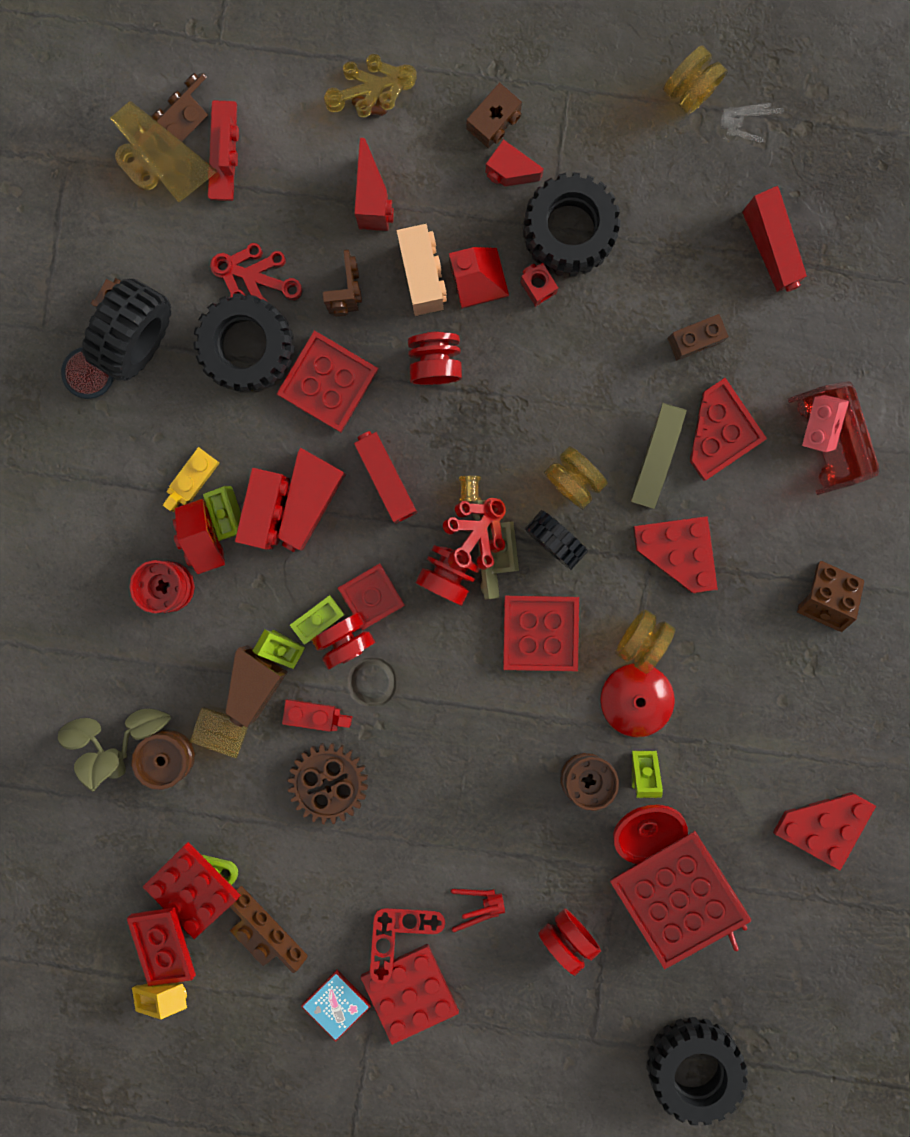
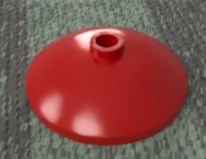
(620, 697)
(648, 831)

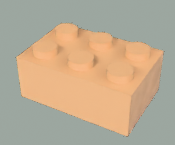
(422, 269)

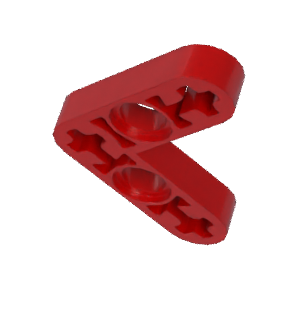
(397, 926)

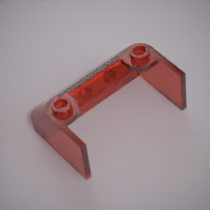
(854, 455)

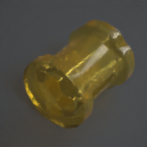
(469, 488)

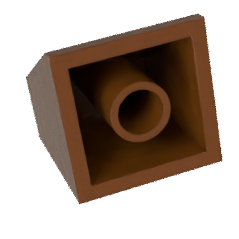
(251, 686)

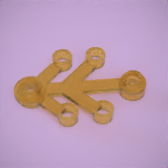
(398, 77)

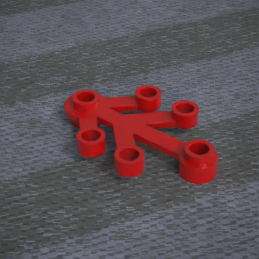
(252, 274)
(492, 511)

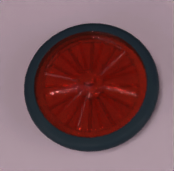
(83, 378)

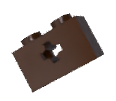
(500, 103)
(697, 337)

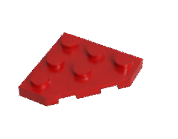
(722, 430)
(680, 551)
(827, 827)

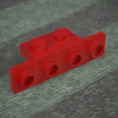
(223, 150)

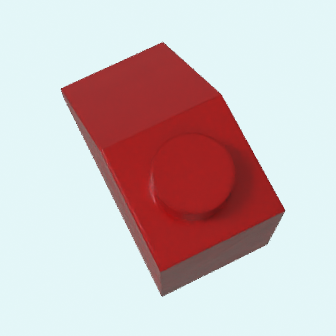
(512, 167)

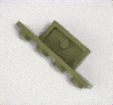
(503, 561)

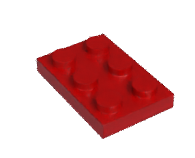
(161, 946)

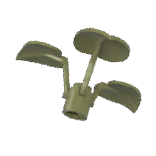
(95, 768)

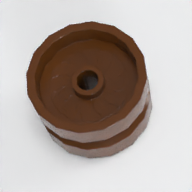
(148, 761)

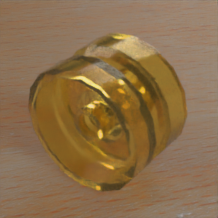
(695, 79)
(576, 477)
(645, 641)

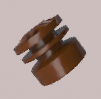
(593, 794)

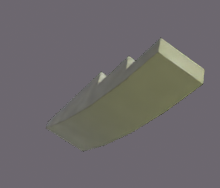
(658, 455)

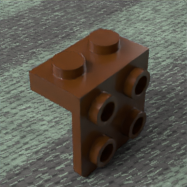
(346, 300)

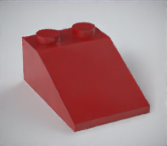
(372, 204)

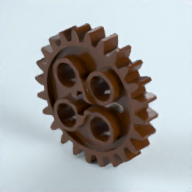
(337, 803)

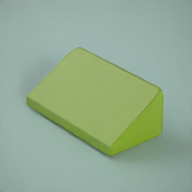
(223, 511)

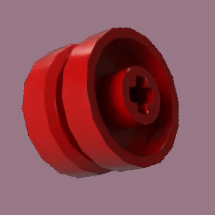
(343, 641)
(569, 942)

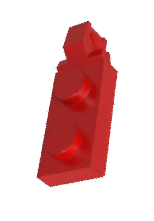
(314, 716)

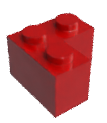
(197, 537)

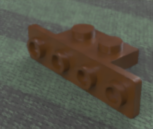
(183, 111)
(263, 935)

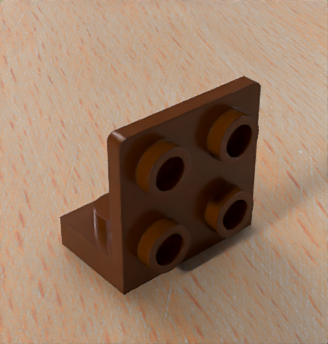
(833, 597)

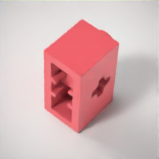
(825, 423)

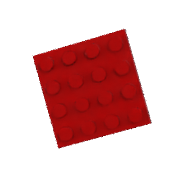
(680, 900)

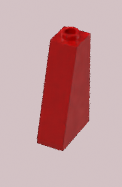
(775, 239)
(385, 477)
(308, 497)

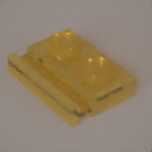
(218, 733)

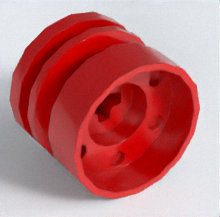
(434, 354)
(444, 579)
(149, 582)

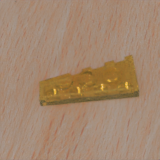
(166, 155)

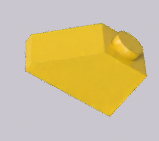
(159, 1000)

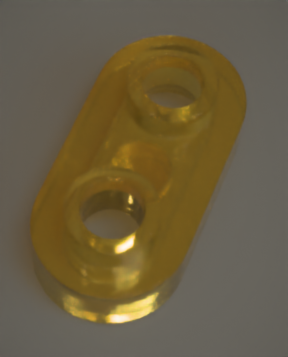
(137, 168)

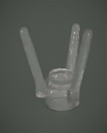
(733, 118)

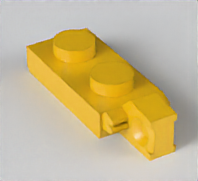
(190, 479)

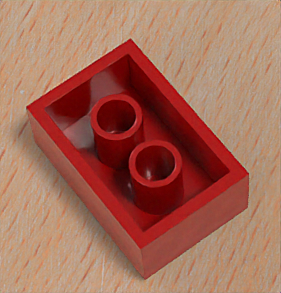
(263, 509)

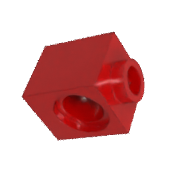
(538, 295)

